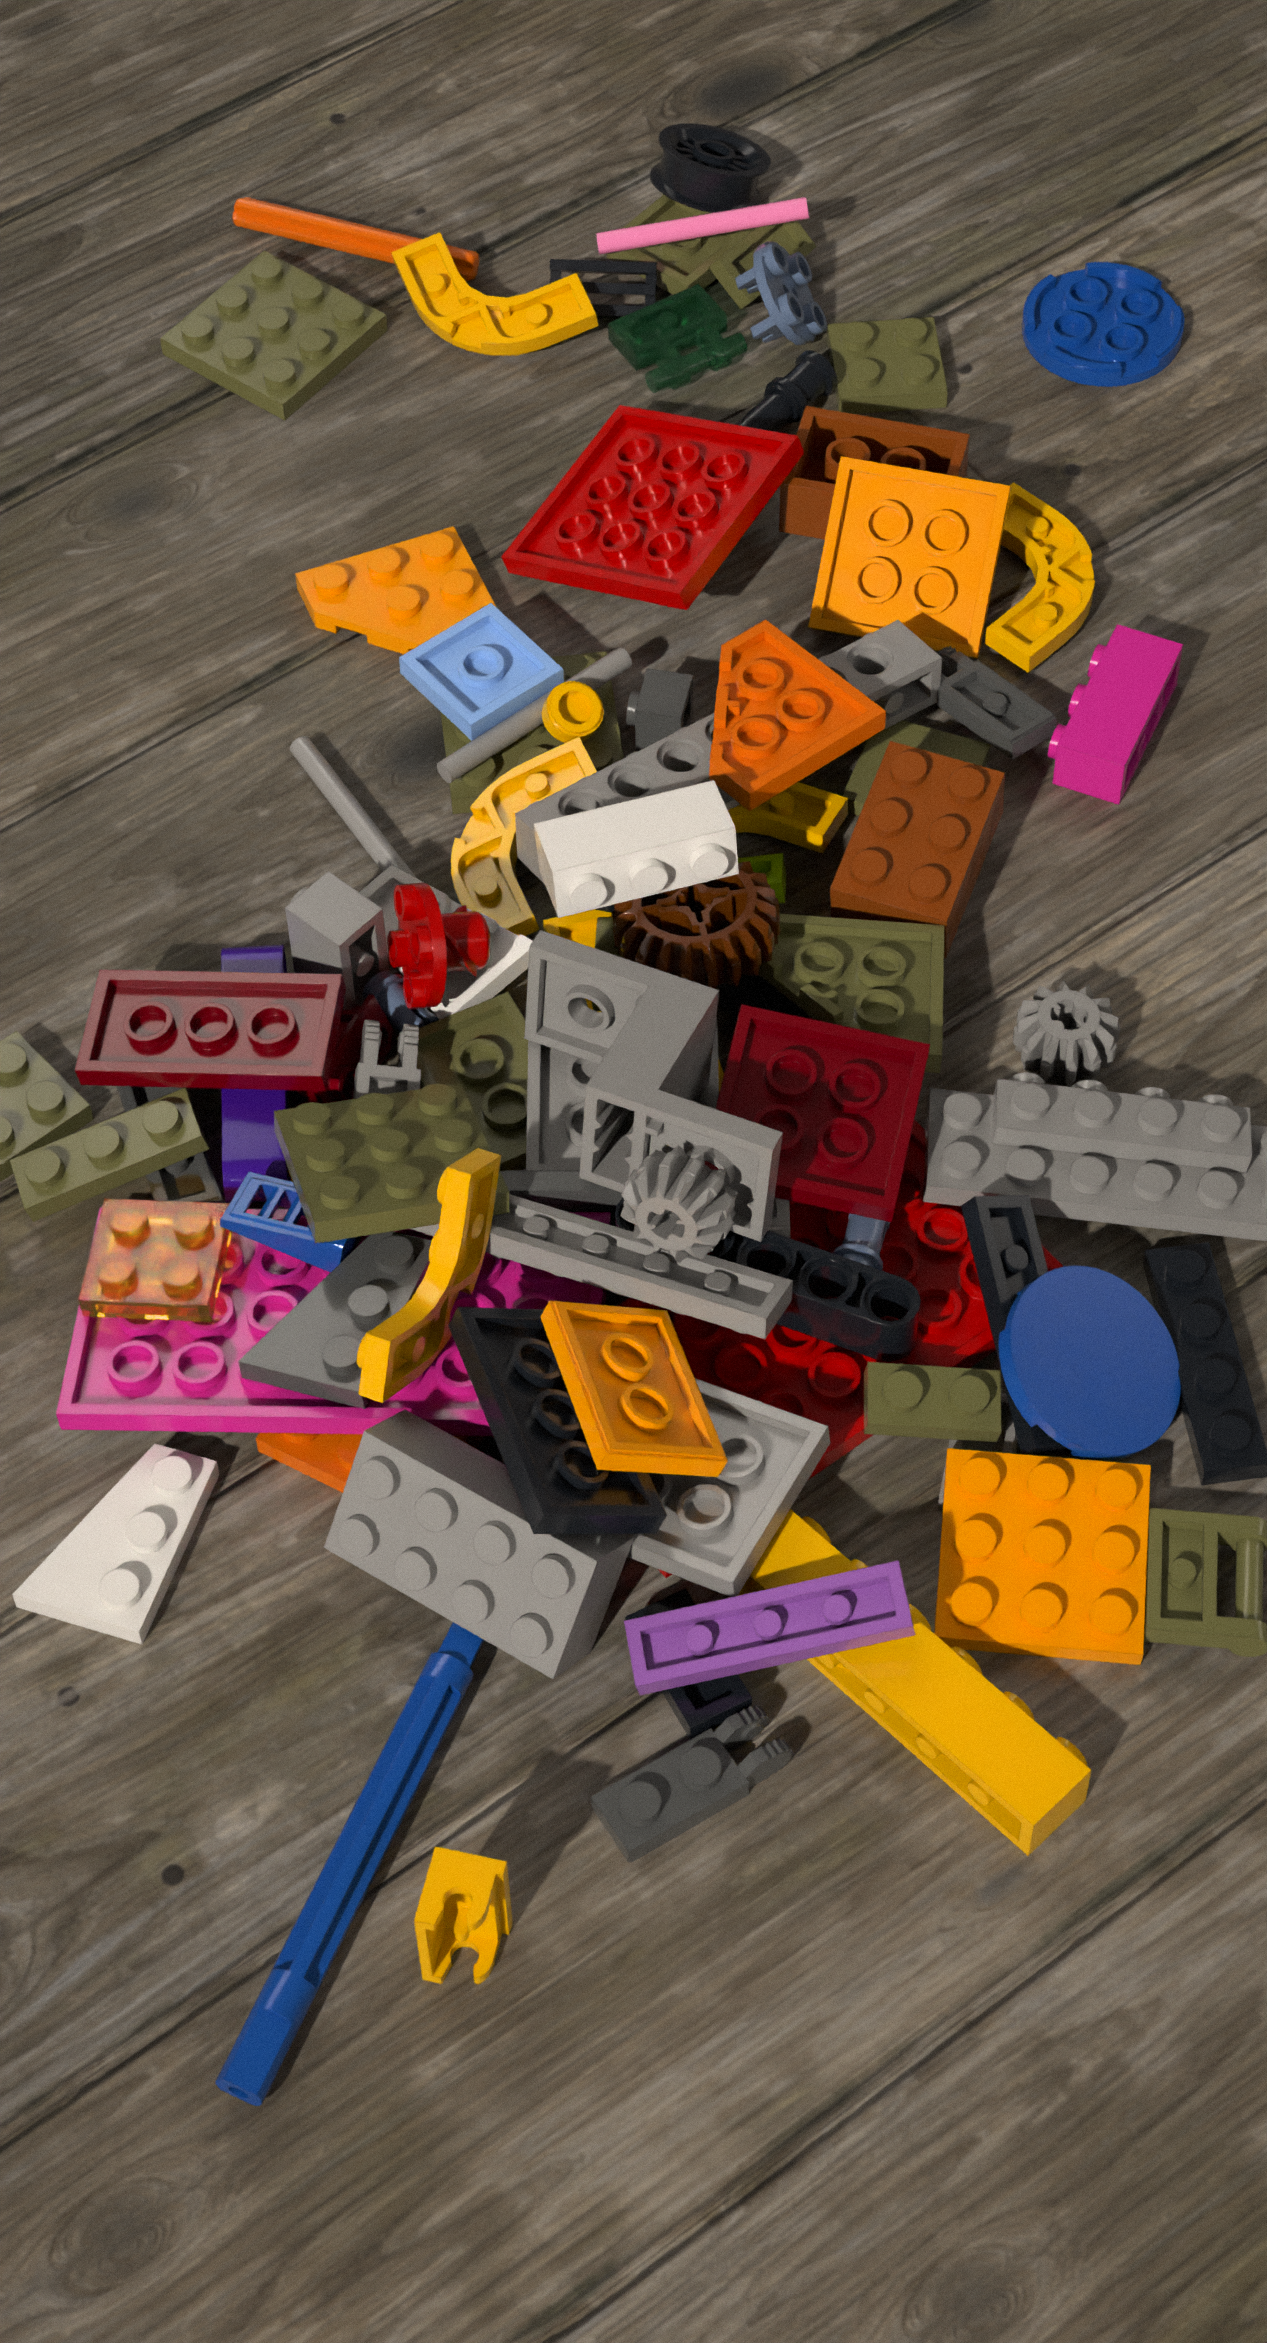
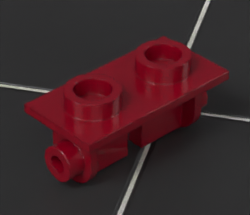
(347, 1053)

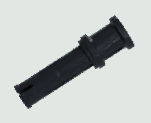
(789, 395)

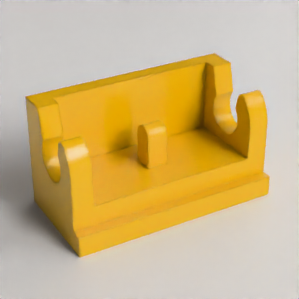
(459, 1907)

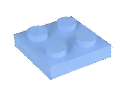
(481, 671)

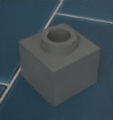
(660, 706)

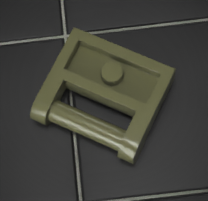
(1184, 1580)

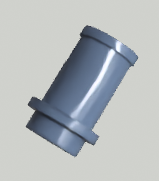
(390, 996)
(863, 1240)

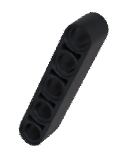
(860, 1293)

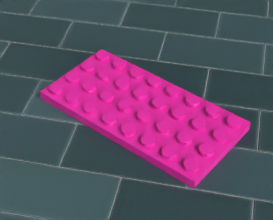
(189, 1374)

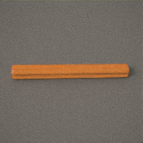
(336, 233)

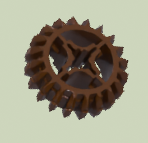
(704, 929)

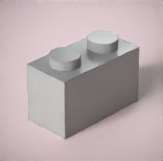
(337, 933)

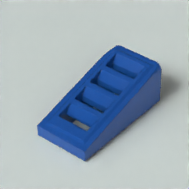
(285, 1234)

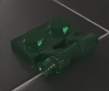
(671, 326)

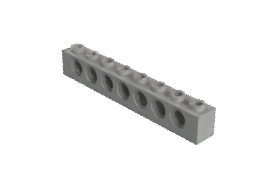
(885, 665)

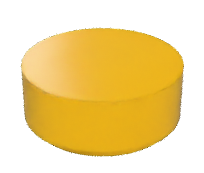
(572, 711)

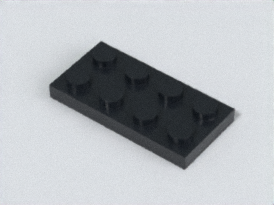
(540, 1431)

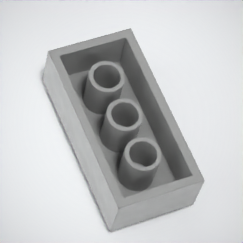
(457, 1540)

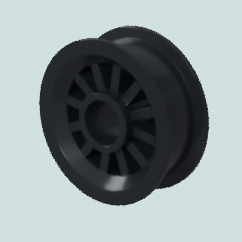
(709, 167)

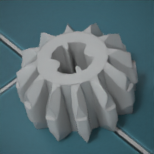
(1066, 1033)
(678, 1204)

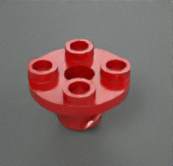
(434, 944)

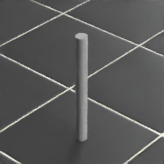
(526, 719)
(347, 805)

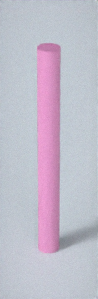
(702, 225)

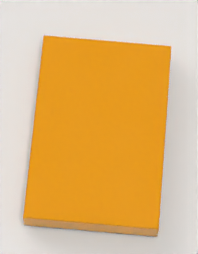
(633, 1389)

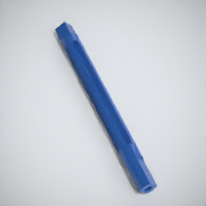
(349, 1870)

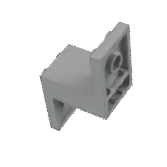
(650, 1073)

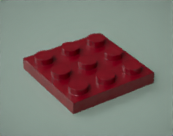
(838, 1099)

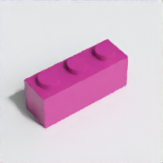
(1115, 713)

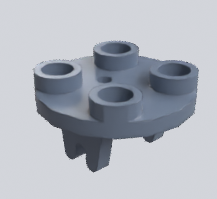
(785, 293)

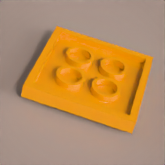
(910, 552)
(1043, 1556)

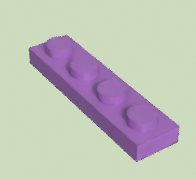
(769, 1628)

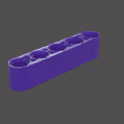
(248, 1114)

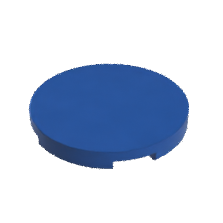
(1102, 325)
(1090, 1363)

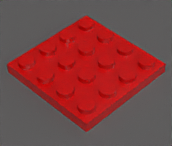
(653, 506)

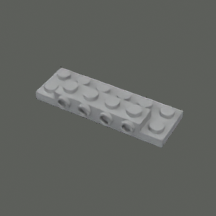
(1101, 1155)

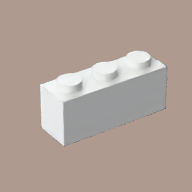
(636, 848)

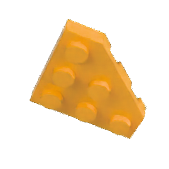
(396, 591)

